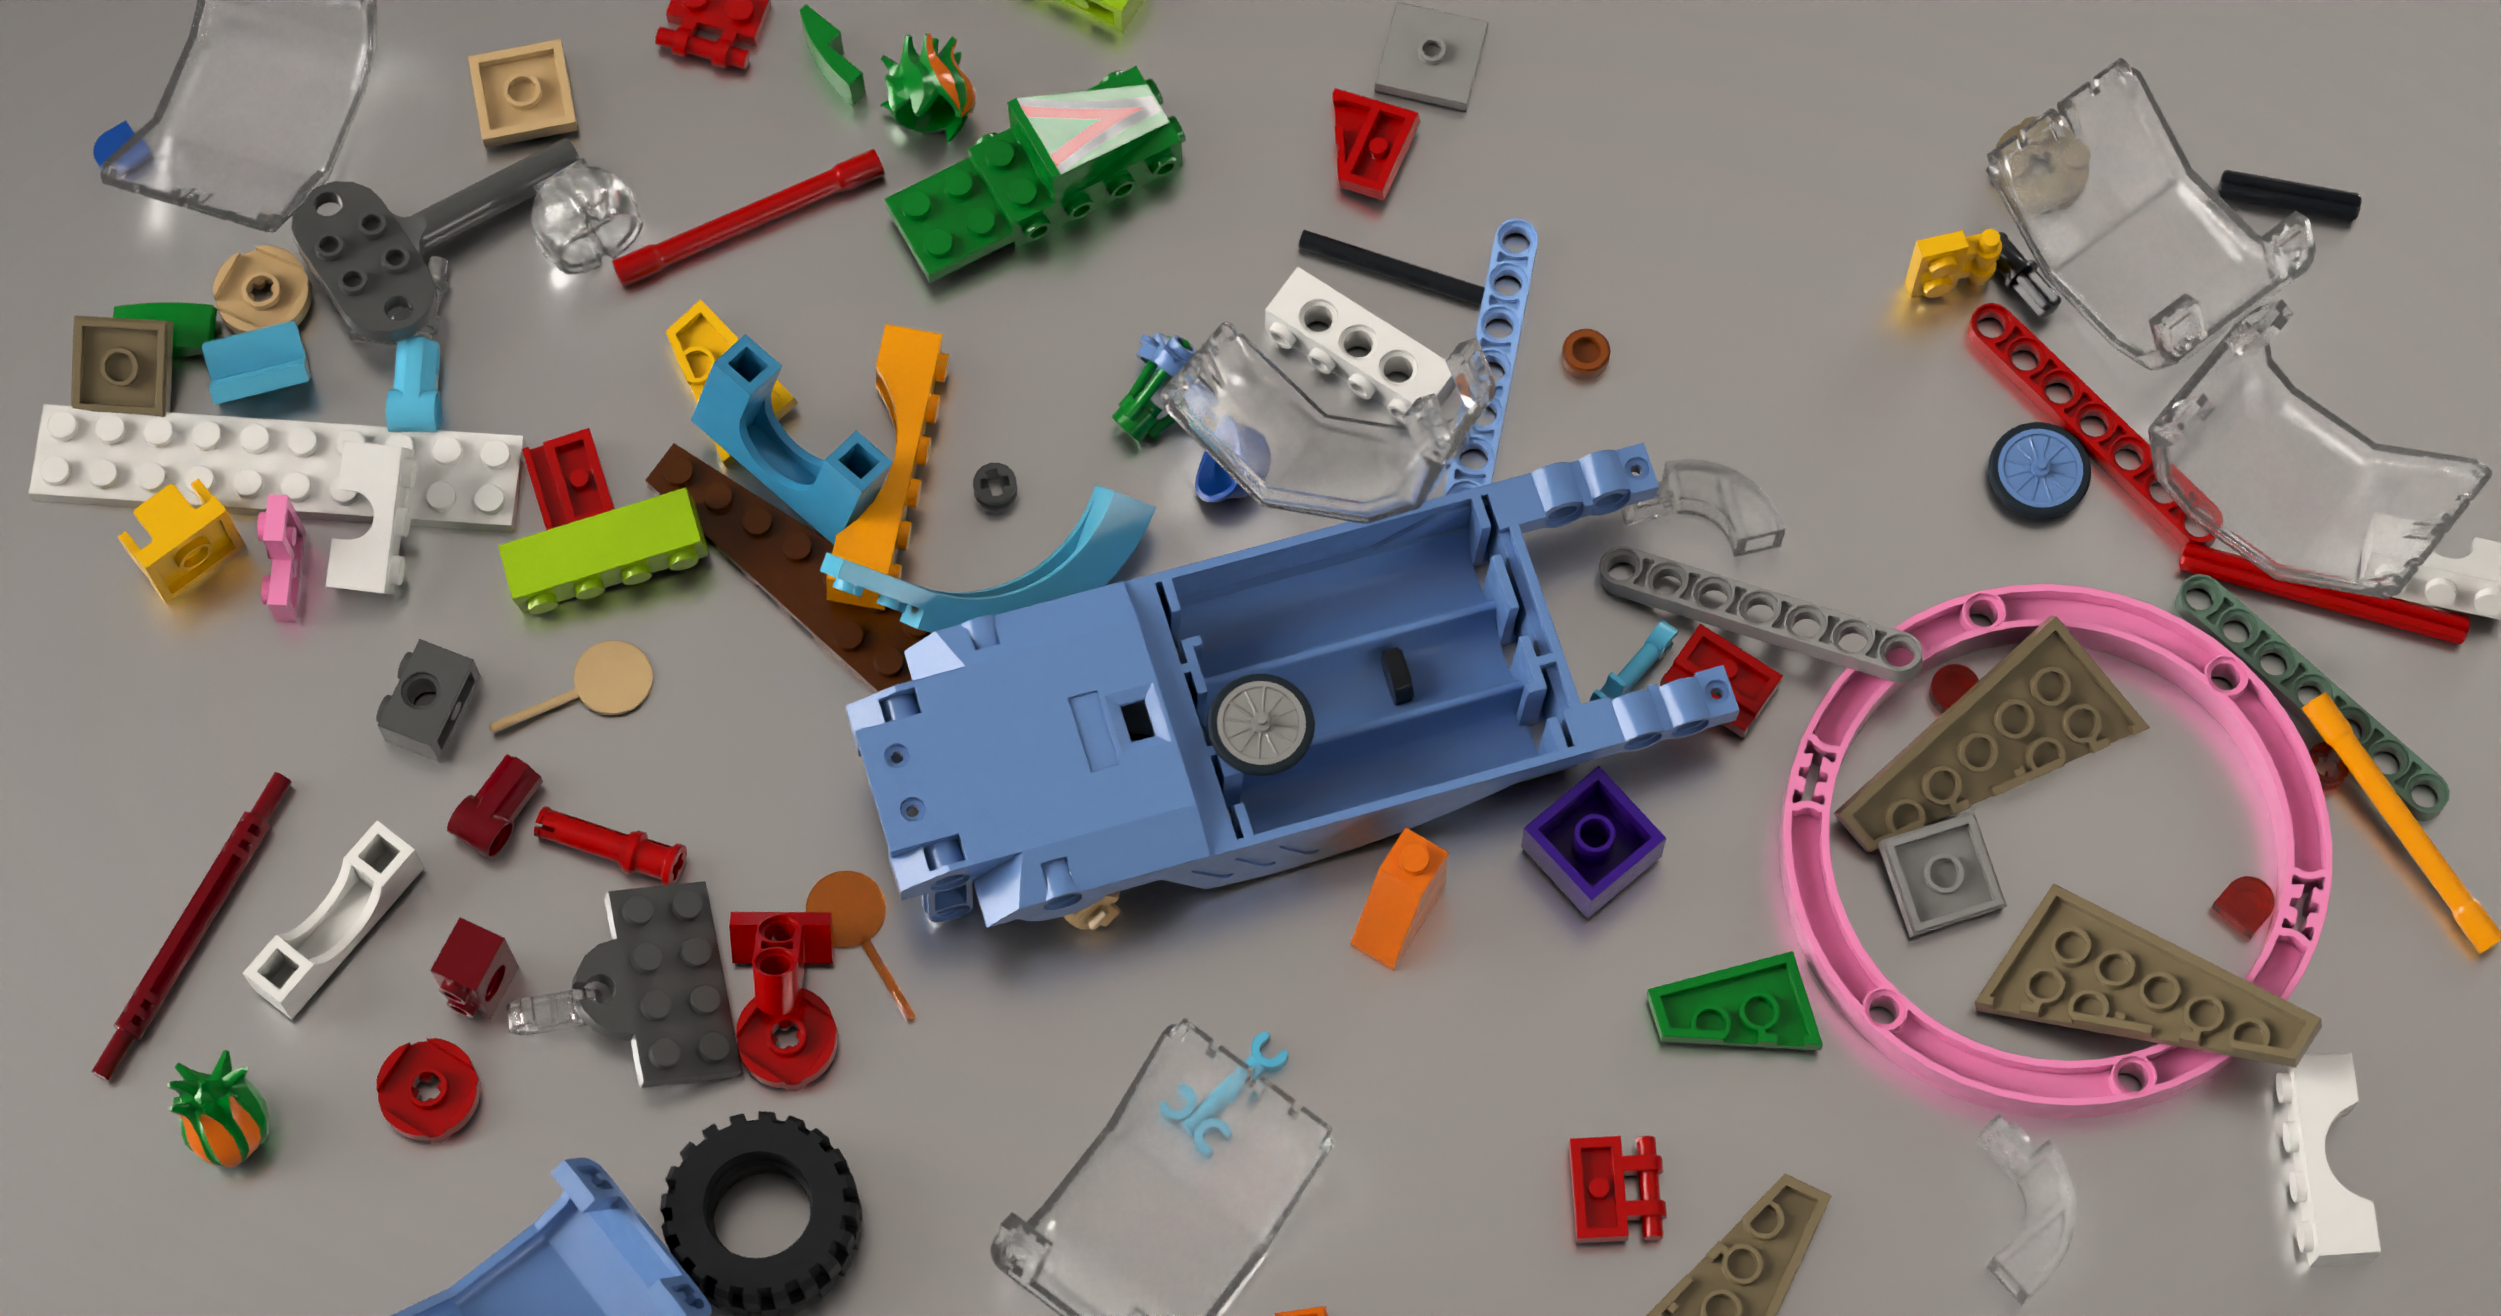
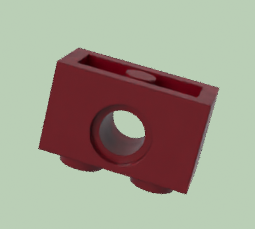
(474, 969)

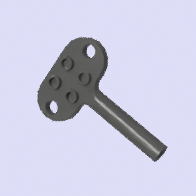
(374, 258)

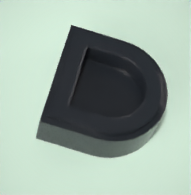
(1397, 676)

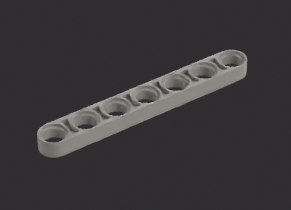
(1776, 630)

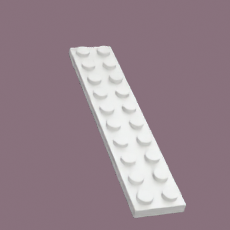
(128, 458)

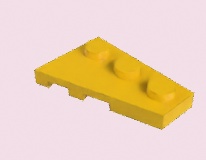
(698, 342)

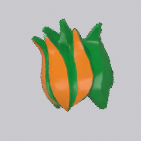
(930, 89)
(220, 1113)

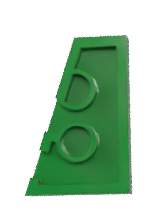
(1739, 1006)

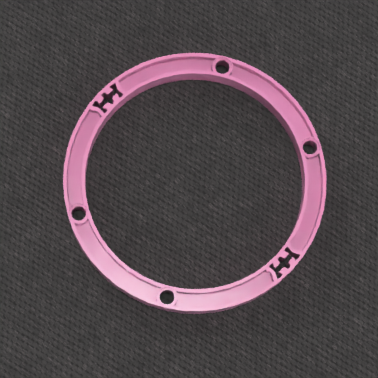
(2126, 630)

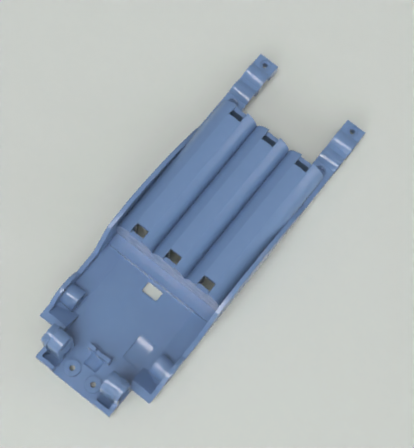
(1049, 806)

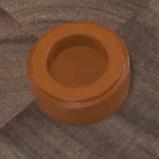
(1585, 354)

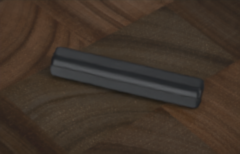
(2289, 195)

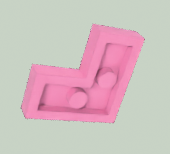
(284, 542)

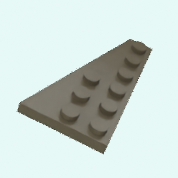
(2114, 978)

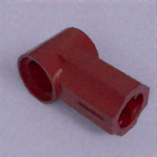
(488, 817)

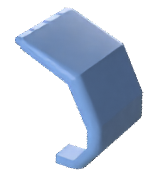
(577, 1259)

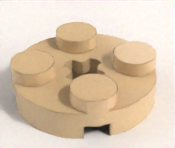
(254, 270)

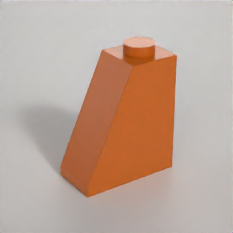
(1401, 898)

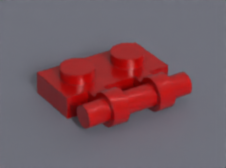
(729, 19)
(1599, 1189)

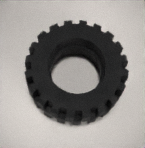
(749, 1150)

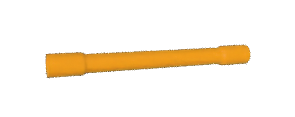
(2339, 735)

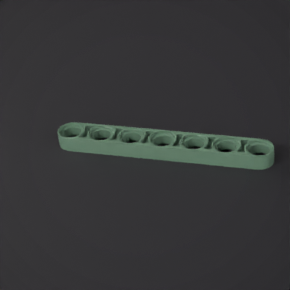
(2301, 673)

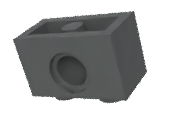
(429, 727)

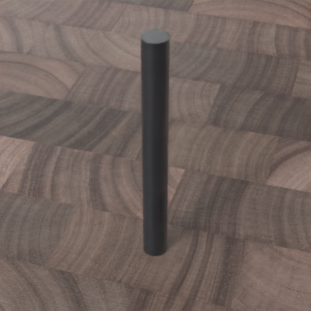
(1391, 267)

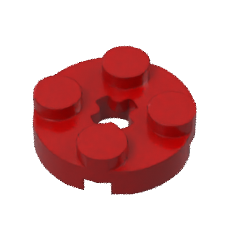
(790, 1066)
(436, 1117)

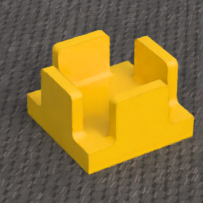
(184, 539)

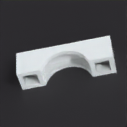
(305, 957)
(2335, 1222)

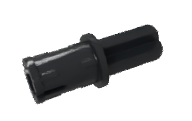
(2025, 279)

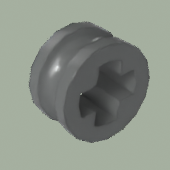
(1005, 477)

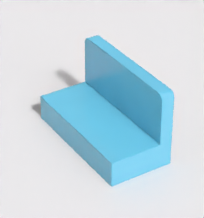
(255, 362)

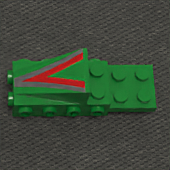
(1041, 173)

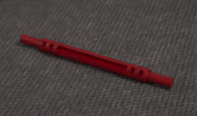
(191, 927)

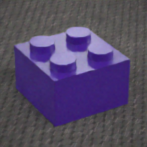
(1593, 842)

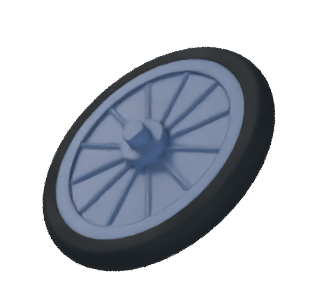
(2039, 470)

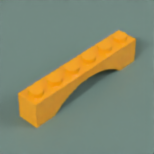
(906, 380)

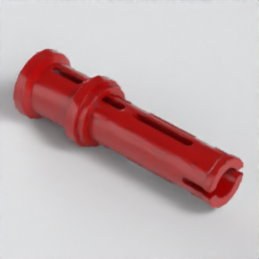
(631, 851)

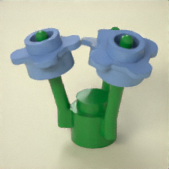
(1136, 410)

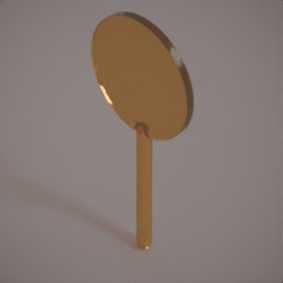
(856, 917)

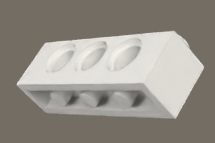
(1309, 300)

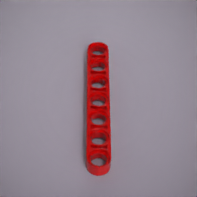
(2069, 414)

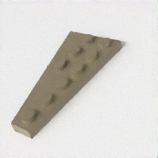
(2011, 727)
(1755, 1260)

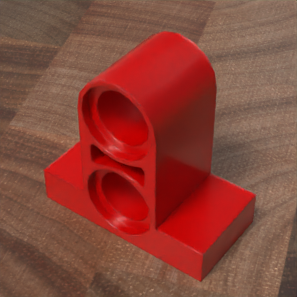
(778, 949)

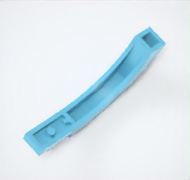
(1083, 562)

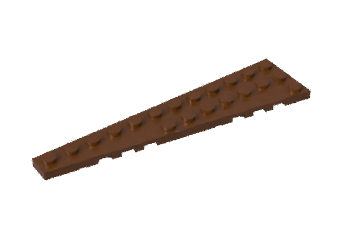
(786, 564)

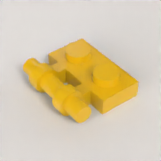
(1949, 257)

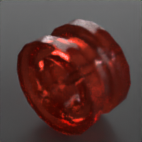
(2339, 773)

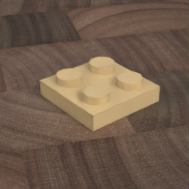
(522, 93)

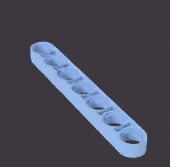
(1498, 350)

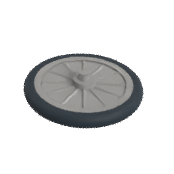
(1261, 724)

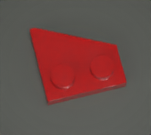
(1370, 142)

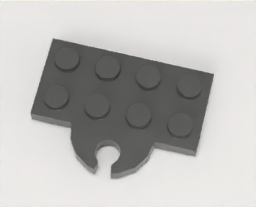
(663, 985)

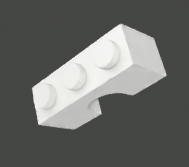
(383, 478)
(2460, 584)

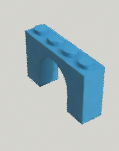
(740, 418)

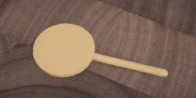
(607, 678)

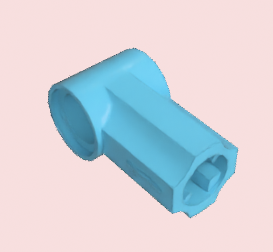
(415, 399)

